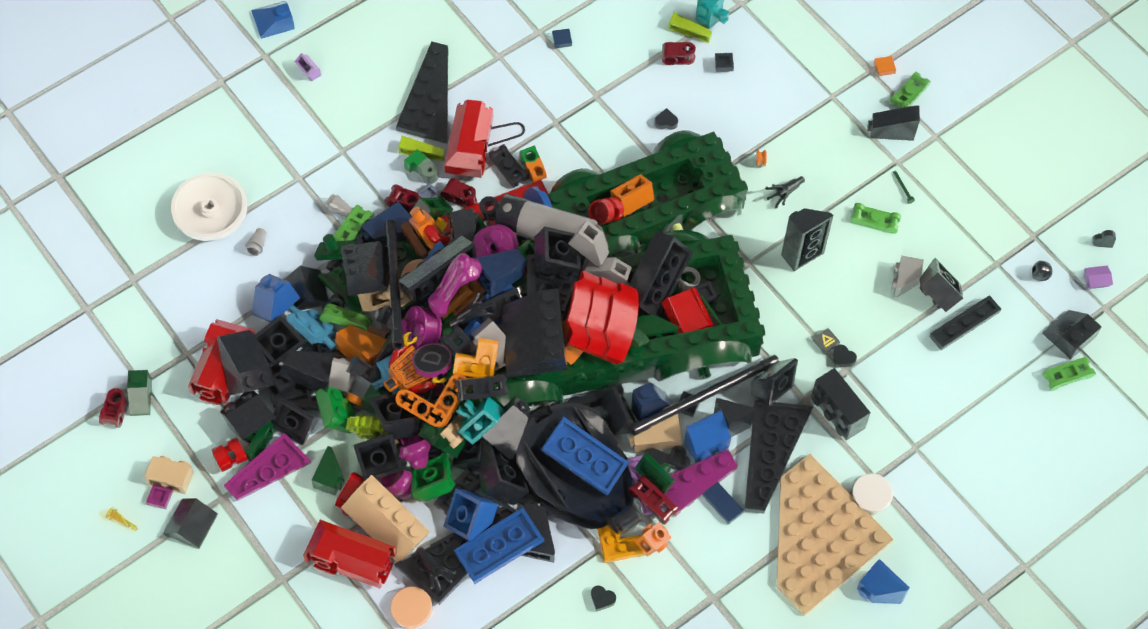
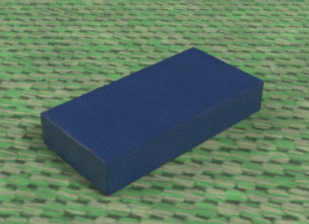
(723, 503)

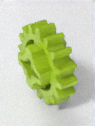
(365, 426)

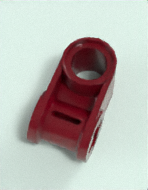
(676, 53)
(459, 193)
(403, 196)
(113, 412)

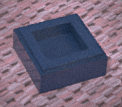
(562, 38)

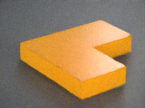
(481, 364)
(618, 548)

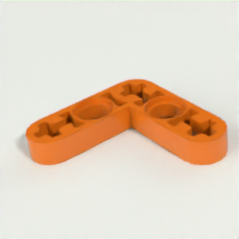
(439, 407)

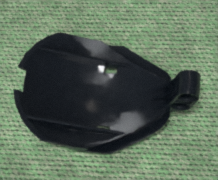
(582, 502)

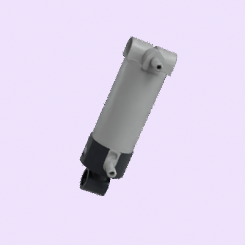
(528, 217)

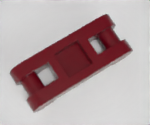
(653, 499)

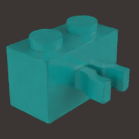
(710, 11)
(478, 419)

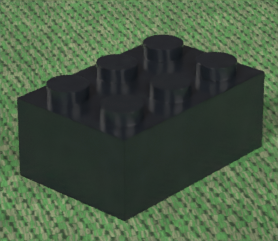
(840, 404)

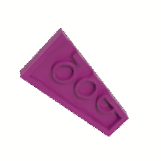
(268, 467)
(699, 477)

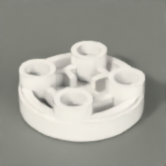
(872, 493)

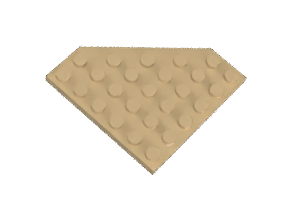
(821, 535)

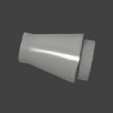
(338, 205)
(255, 244)

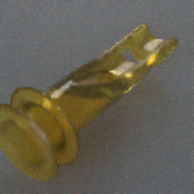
(113, 514)

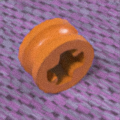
(761, 158)

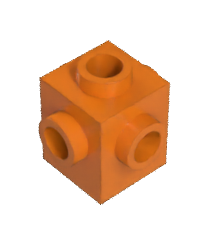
(653, 539)

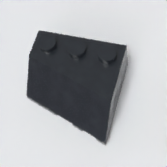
(365, 267)

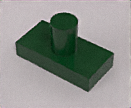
(330, 248)
(259, 441)
(655, 473)

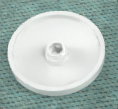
(209, 206)

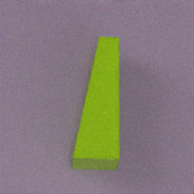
(689, 28)
(409, 145)

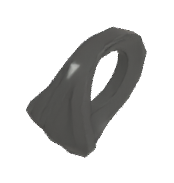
(683, 286)

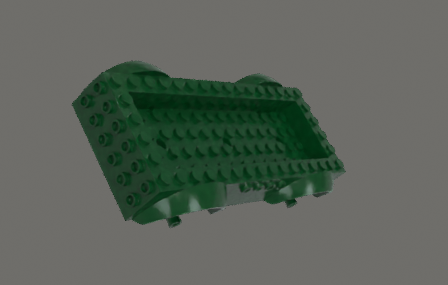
(661, 357)

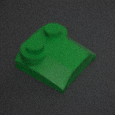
(334, 409)
(433, 479)

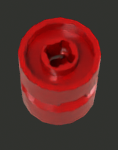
(606, 210)
(222, 457)

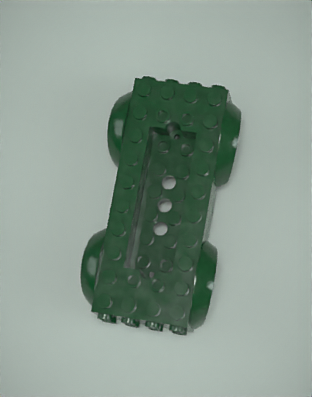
(683, 166)

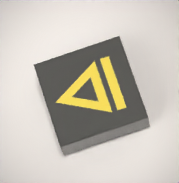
(826, 341)

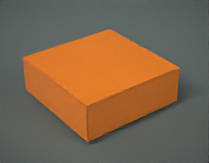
(885, 66)

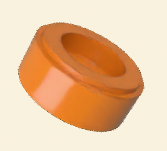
(354, 399)

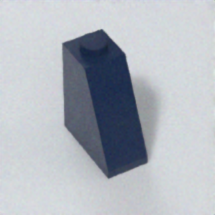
(375, 228)
(501, 270)
(648, 401)

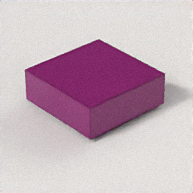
(159, 496)

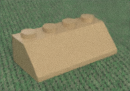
(385, 518)

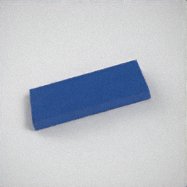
(584, 456)
(498, 545)

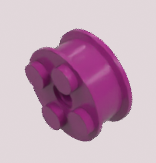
(494, 235)
(423, 325)

